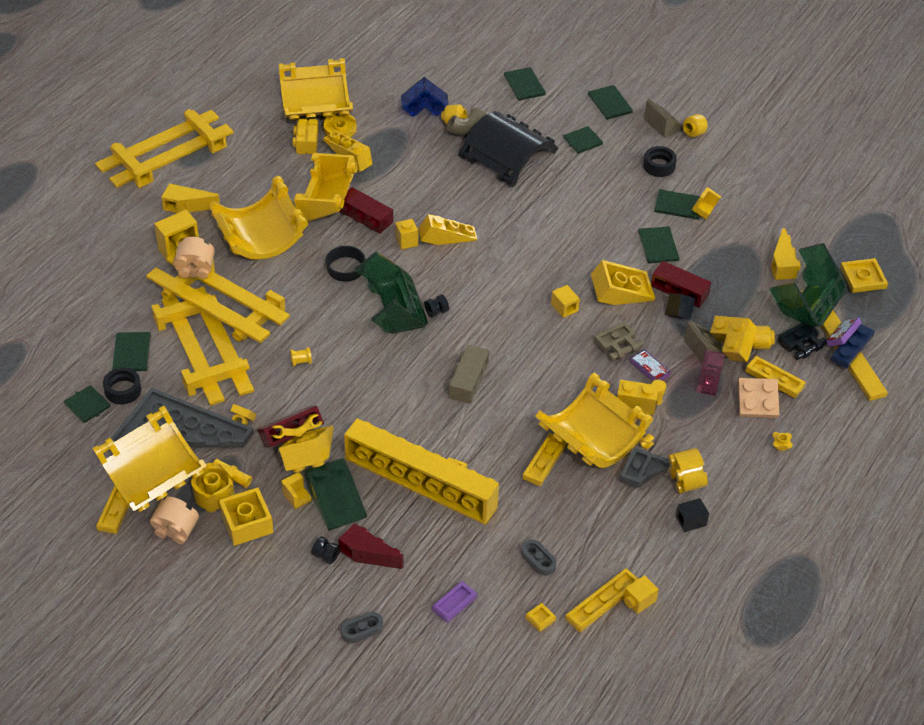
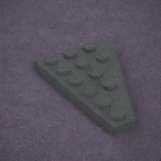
(195, 423)

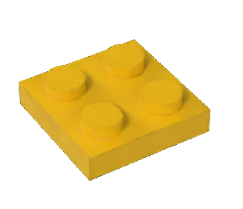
(864, 275)

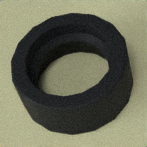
(660, 152)
(126, 396)

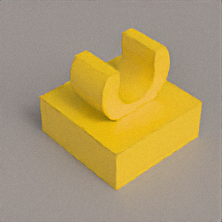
(242, 413)

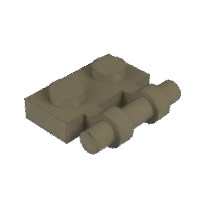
(616, 336)

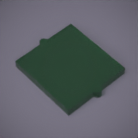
(583, 139)
(87, 404)

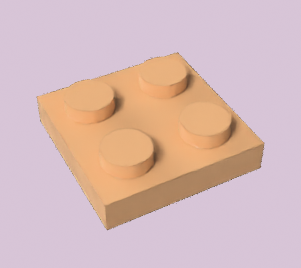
(758, 397)

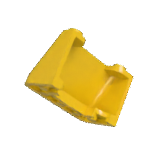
(327, 185)

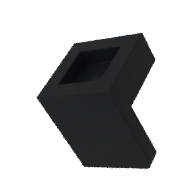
(680, 306)
(692, 515)

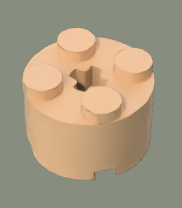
(194, 258)
(173, 519)

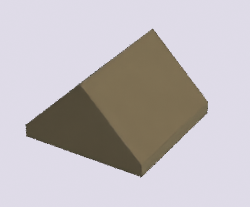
(661, 119)
(700, 339)

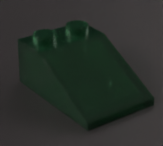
(335, 494)

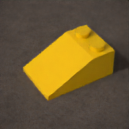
(621, 284)
(308, 449)

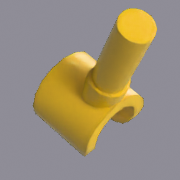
(646, 441)

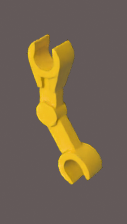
(298, 432)

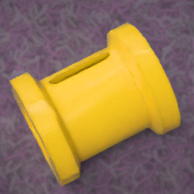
(300, 356)

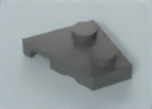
(642, 467)

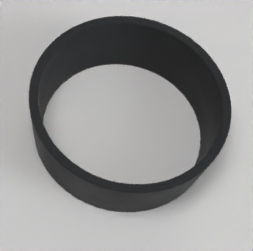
(344, 251)

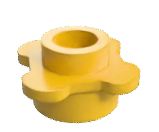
(782, 441)

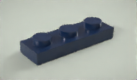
(853, 346)

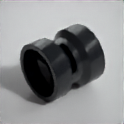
(436, 306)
(325, 550)

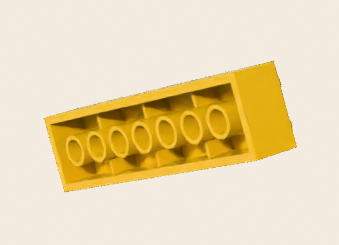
(421, 471)

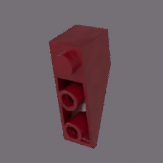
(365, 548)

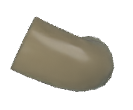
(463, 126)

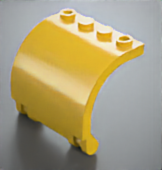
(314, 90)
(263, 227)
(598, 425)
(149, 461)

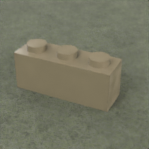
(468, 373)

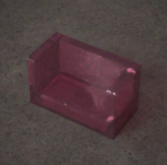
(710, 373)

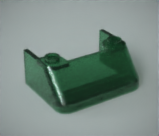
(823, 288)
(398, 294)

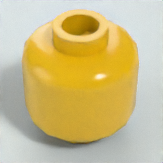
(451, 110)
(695, 125)
(763, 338)

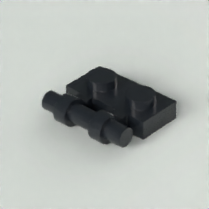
(800, 335)

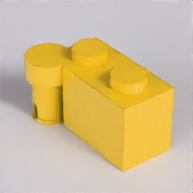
(642, 394)

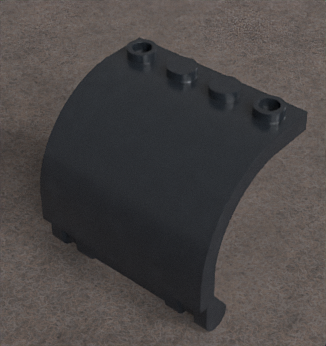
(503, 145)

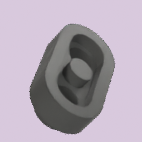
(540, 558)
(361, 628)

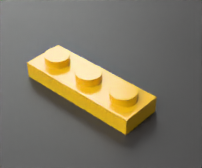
(786, 382)
(544, 460)

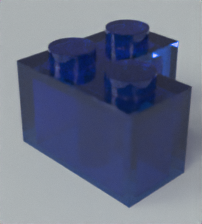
(424, 95)

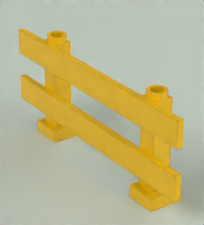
(142, 172)
(243, 327)
(203, 374)

